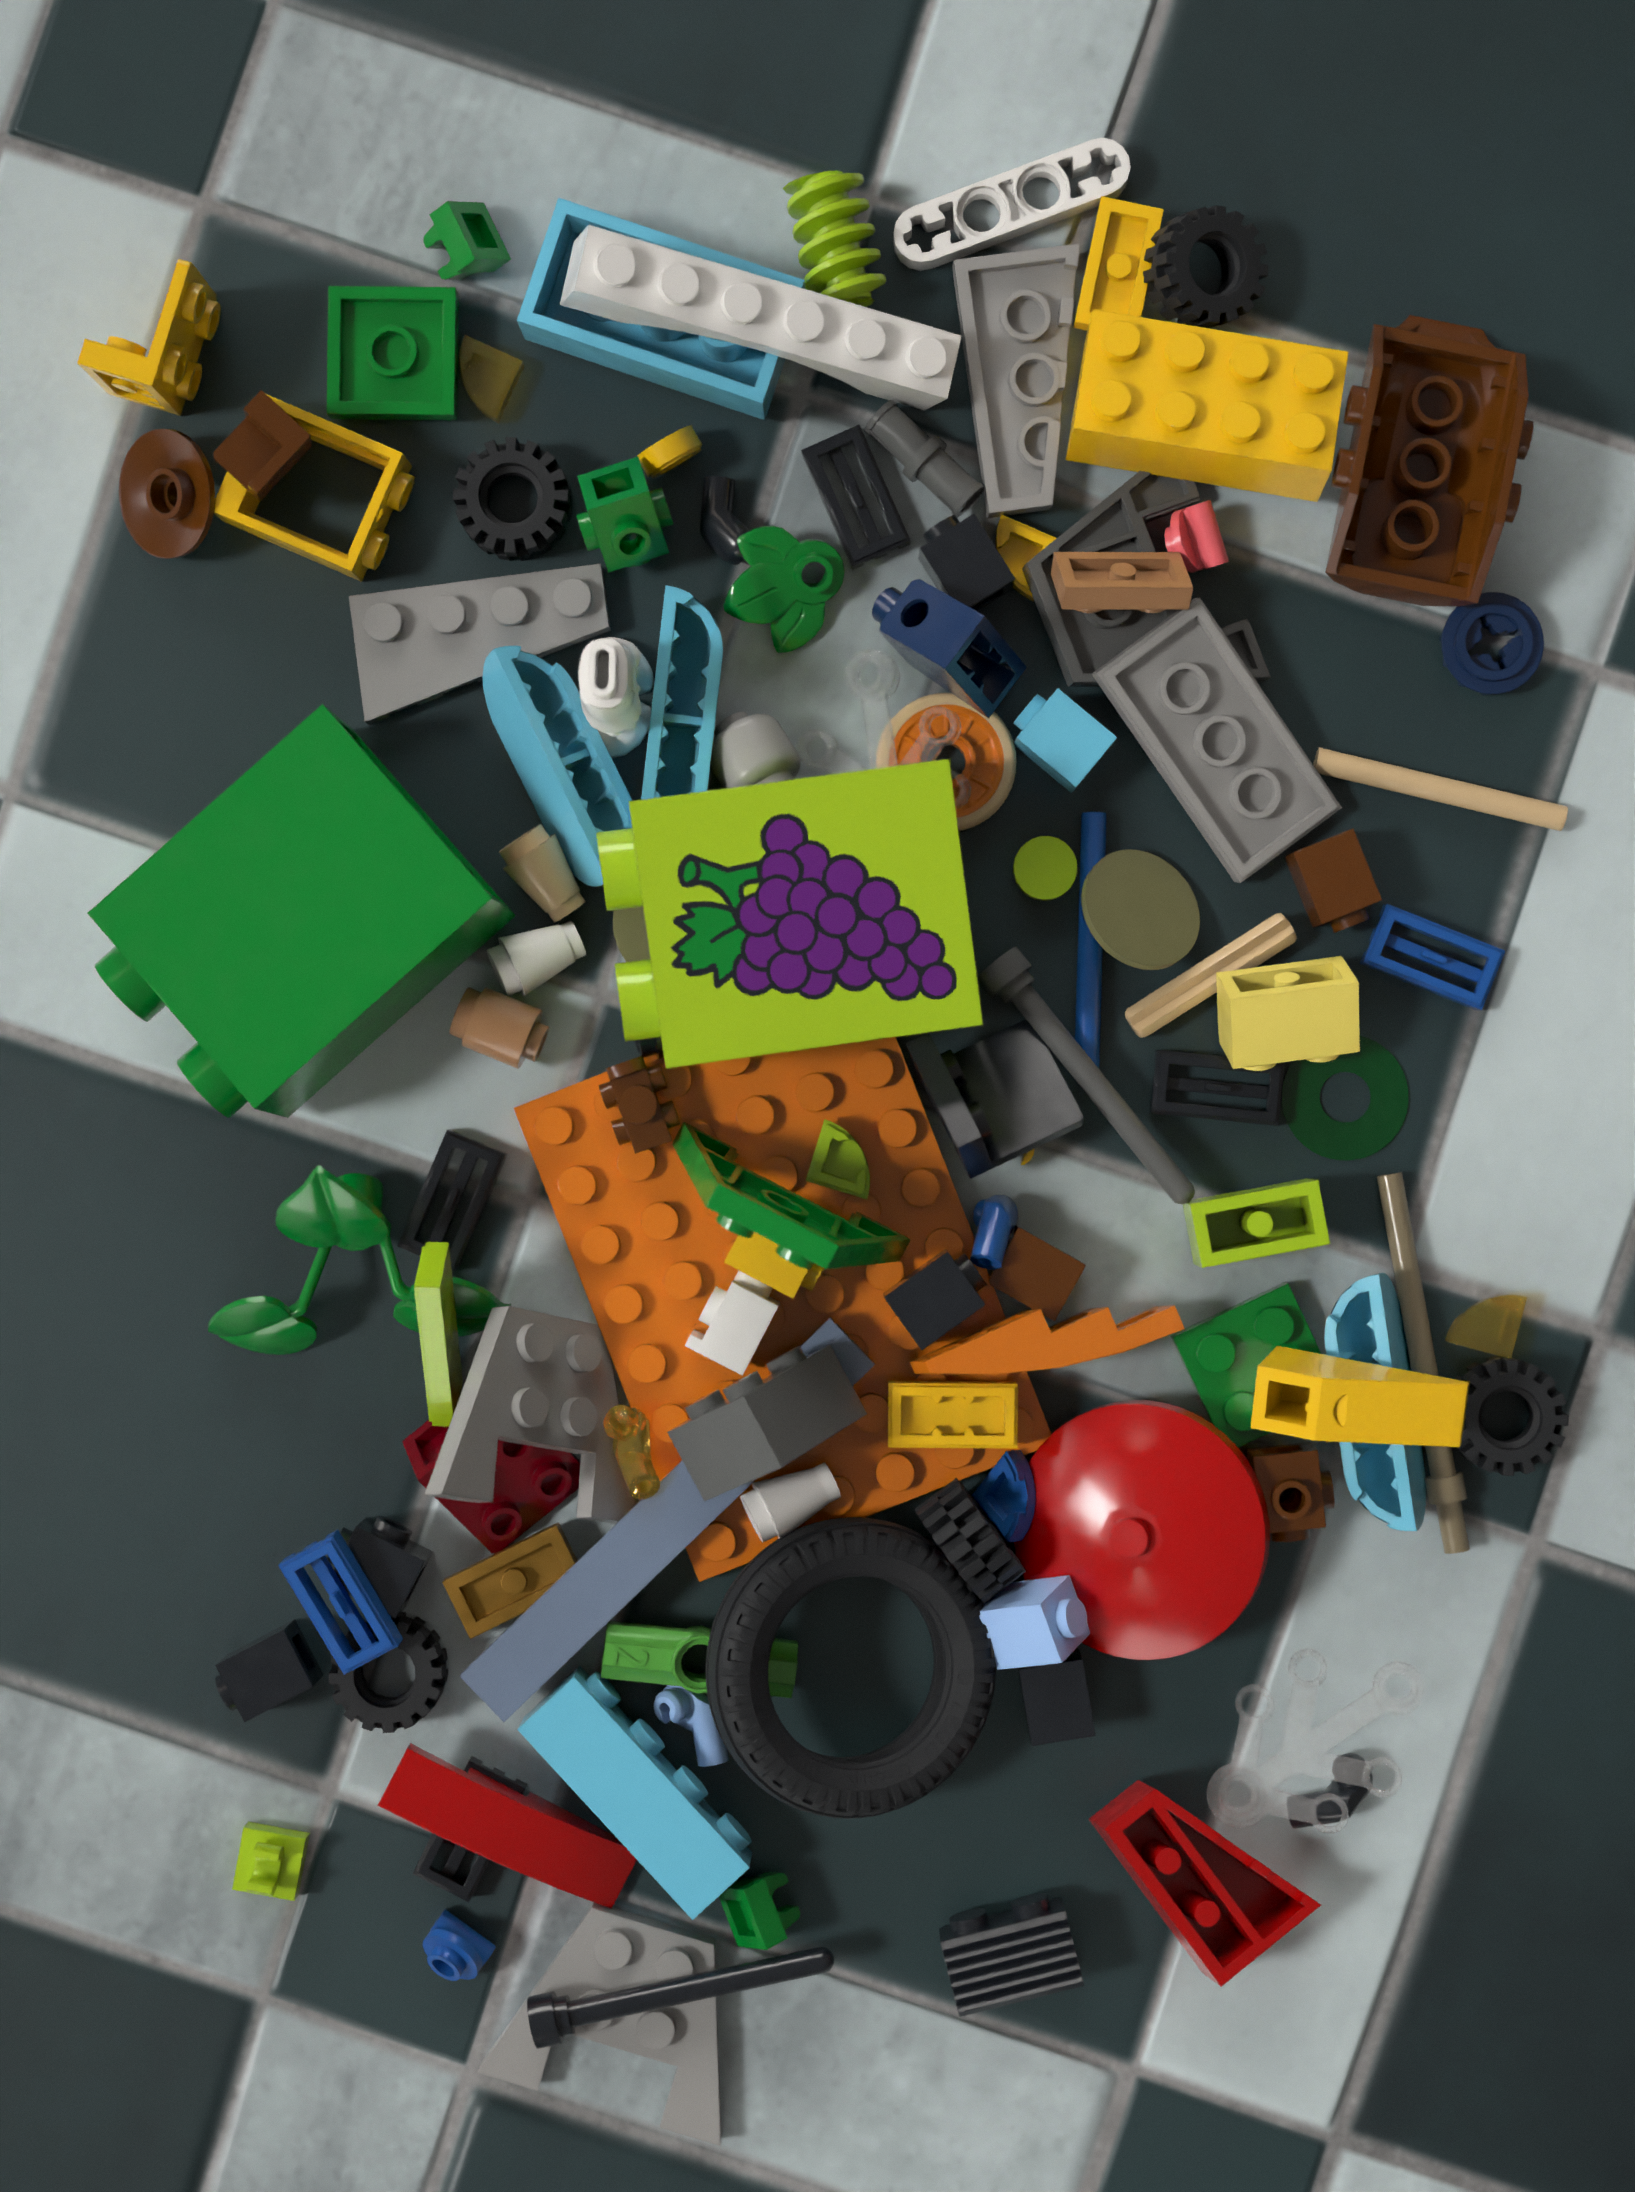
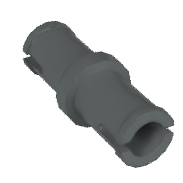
(924, 458)

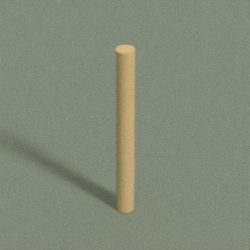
(1440, 789)

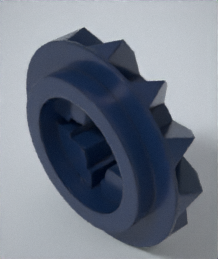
(1501, 615)

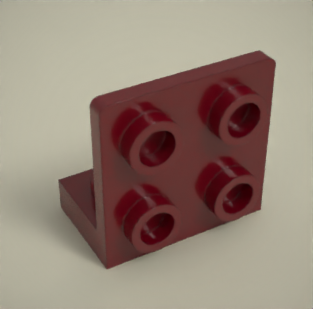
(526, 1485)

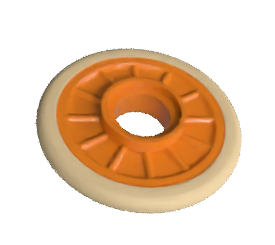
(982, 741)

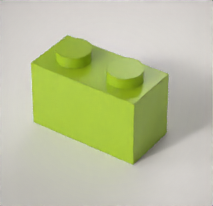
(1256, 1222)

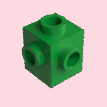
(623, 515)

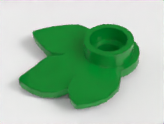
(775, 589)

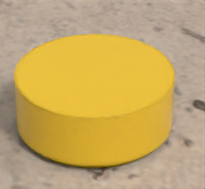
(670, 452)

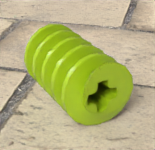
(832, 236)

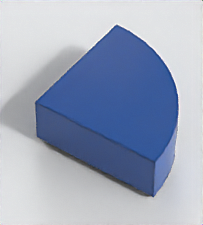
(1005, 1495)

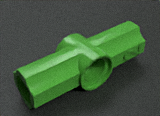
(655, 1656)

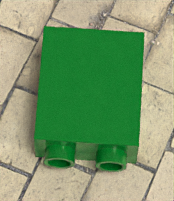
(294, 920)

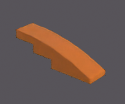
(1028, 1344)

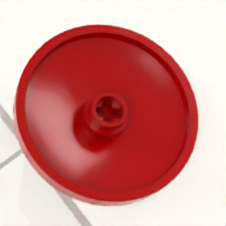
(1150, 1524)

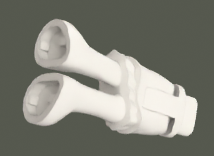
(610, 685)

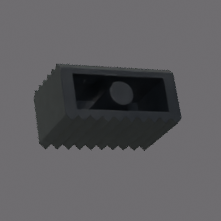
(1009, 1954)

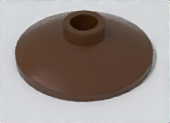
(167, 493)

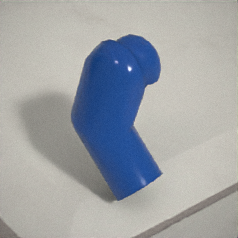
(995, 1222)

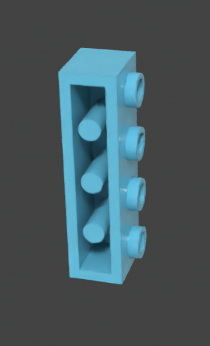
(638, 1791)

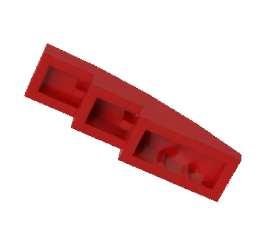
(508, 1827)

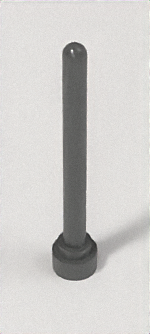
(1012, 982)

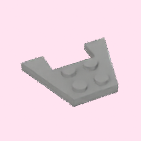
(537, 1386)
(620, 1952)

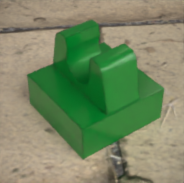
(468, 237)
(753, 1912)

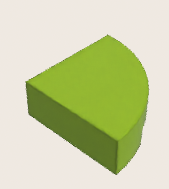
(839, 1162)

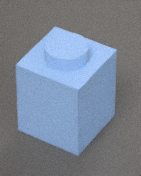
(1035, 1622)

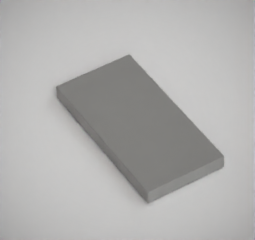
(1217, 740)

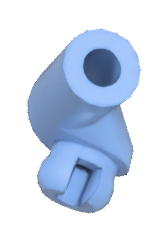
(694, 1714)

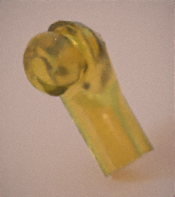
(632, 1449)

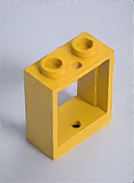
(237, 505)

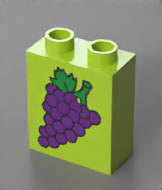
(795, 914)

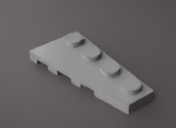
(1015, 349)
(437, 636)

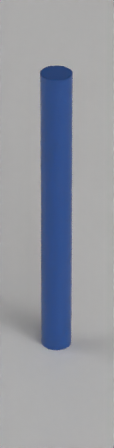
(1088, 949)

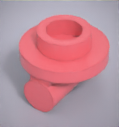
(1197, 537)

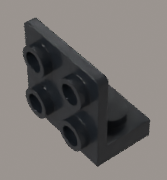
(996, 1095)

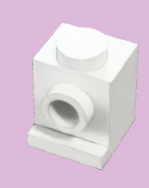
(735, 1322)

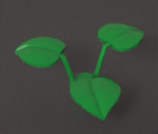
(327, 1214)

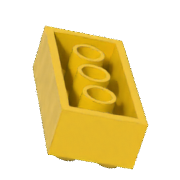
(1207, 405)

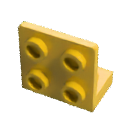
(171, 368)

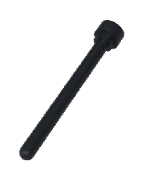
(557, 2017)

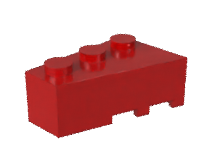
(1201, 1884)

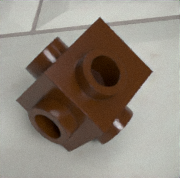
(1312, 1493)

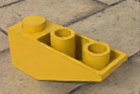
(1356, 1401)

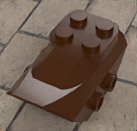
(1429, 464)

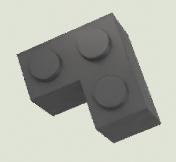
(765, 1420)

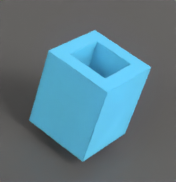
(1062, 738)

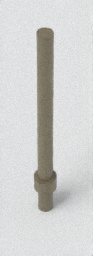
(1444, 1485)

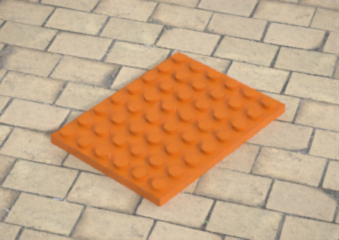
(658, 1253)

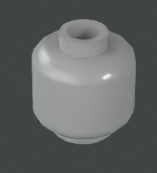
(752, 751)

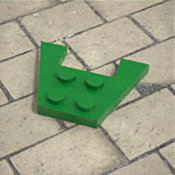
(798, 1226)

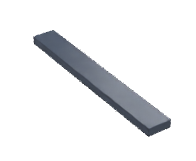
(614, 1570)

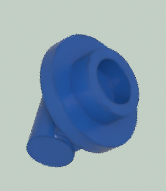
(455, 1948)

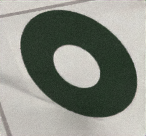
(1354, 1138)

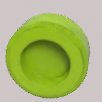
(1045, 868)

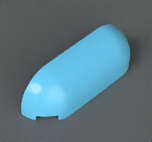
(683, 698)
(556, 754)
(1383, 1477)

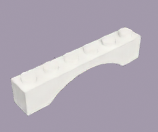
(692, 295)

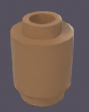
(499, 1026)

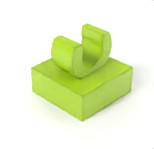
(271, 1861)

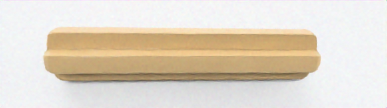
(1200, 980)

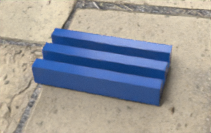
(1381, 937)
(362, 1592)

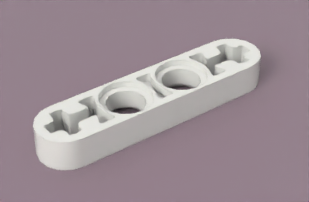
(1007, 195)

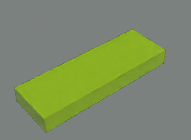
(438, 1332)

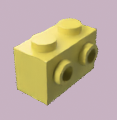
(1288, 1013)

